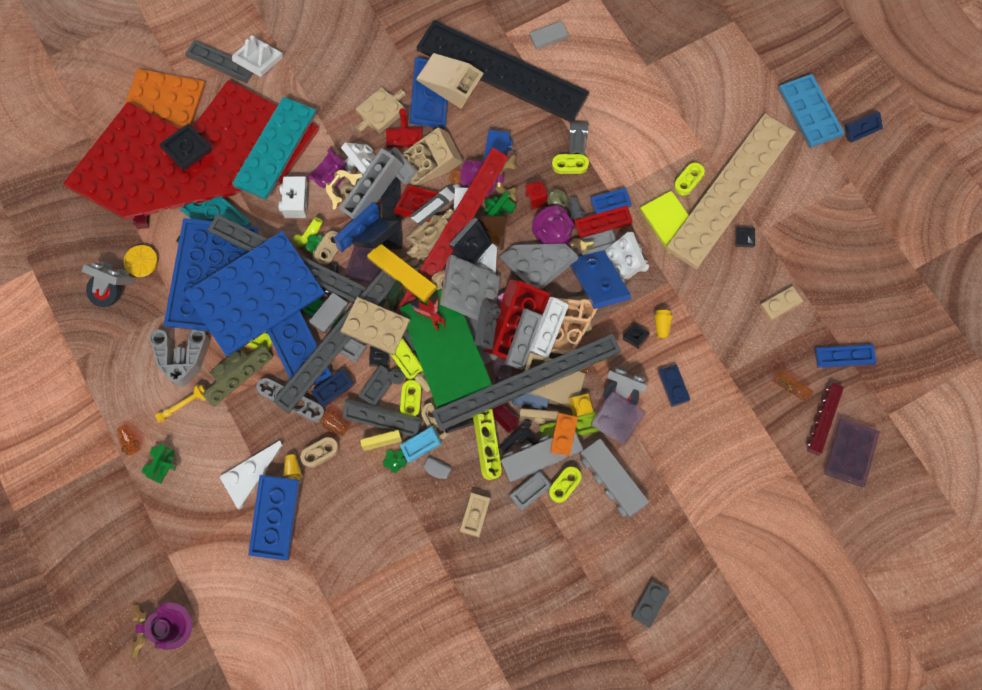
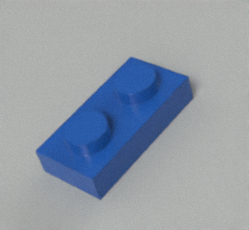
(610, 201)

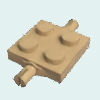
(380, 110)
(427, 234)

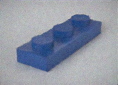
(356, 226)

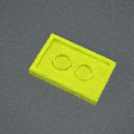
(665, 216)

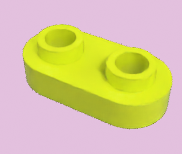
(570, 162)
(688, 180)
(411, 400)
(564, 485)

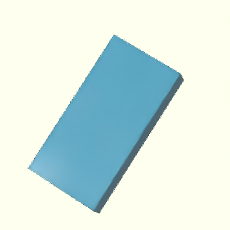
(421, 444)

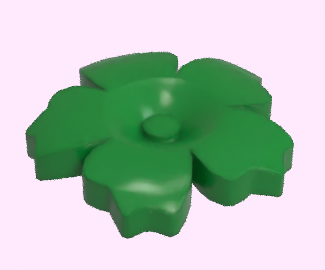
(313, 242)
(394, 461)

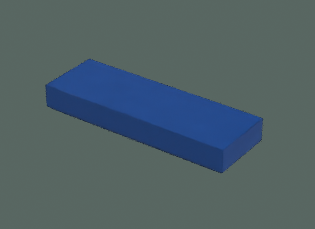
(845, 356)

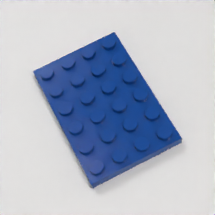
(197, 258)
(254, 293)

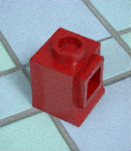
(537, 194)

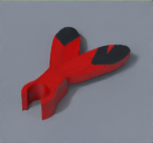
(431, 310)

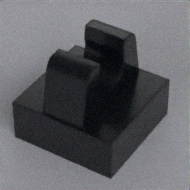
(378, 357)

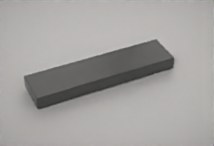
(218, 61)
(381, 418)

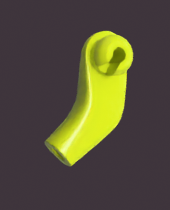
(312, 229)

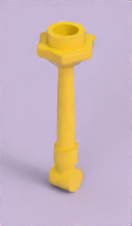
(198, 391)

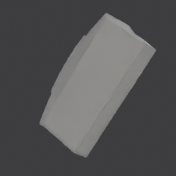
(437, 468)

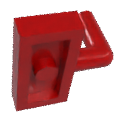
(405, 136)

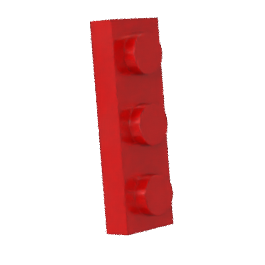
(603, 221)

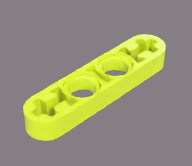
(490, 441)

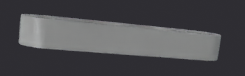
(267, 394)

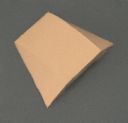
(573, 325)

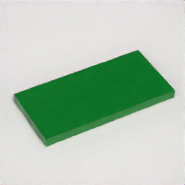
(447, 355)

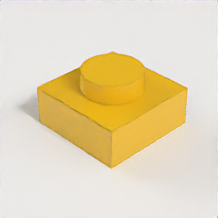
(581, 405)

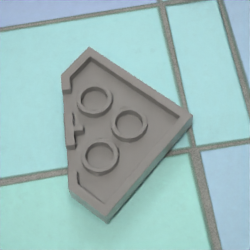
(538, 262)

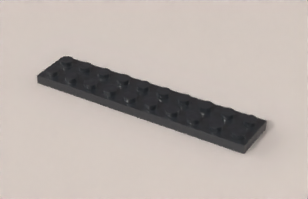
(506, 72)

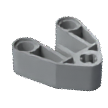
(194, 359)

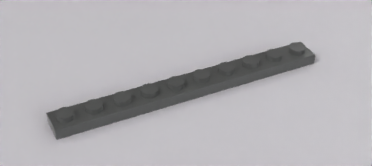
(326, 278)
(328, 349)
(526, 382)

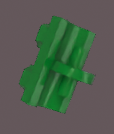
(497, 206)
(160, 464)

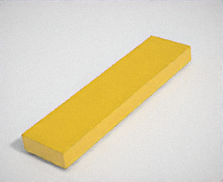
(402, 272)

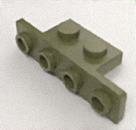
(234, 372)

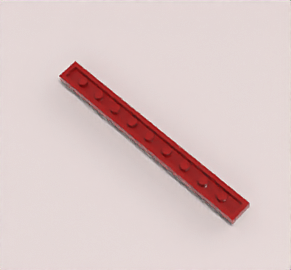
(461, 217)

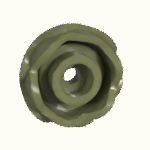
(557, 198)

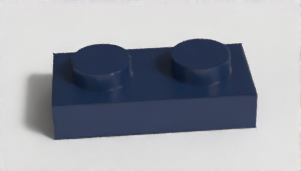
(863, 126)
(673, 386)
(332, 388)

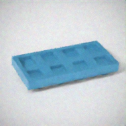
(811, 111)

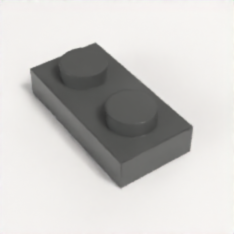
(650, 604)

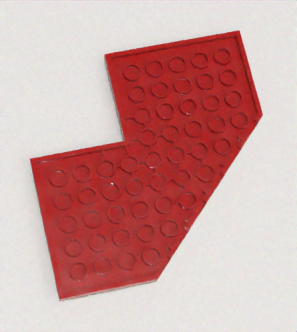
(136, 177)

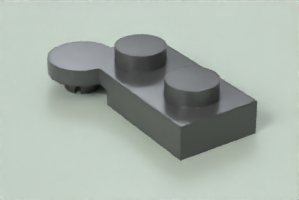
(486, 326)
(379, 385)

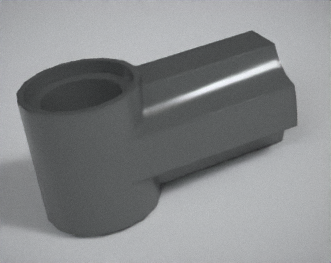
(578, 137)

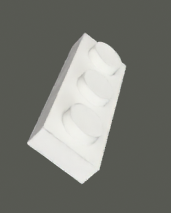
(548, 327)

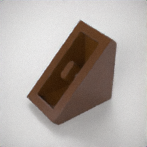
(495, 229)

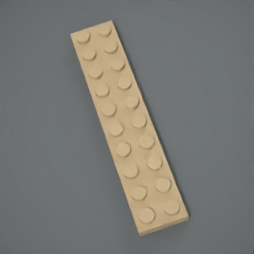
(730, 191)

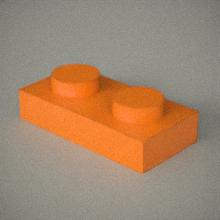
(564, 434)

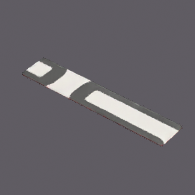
(434, 204)

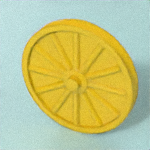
(140, 260)

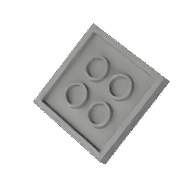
(468, 287)

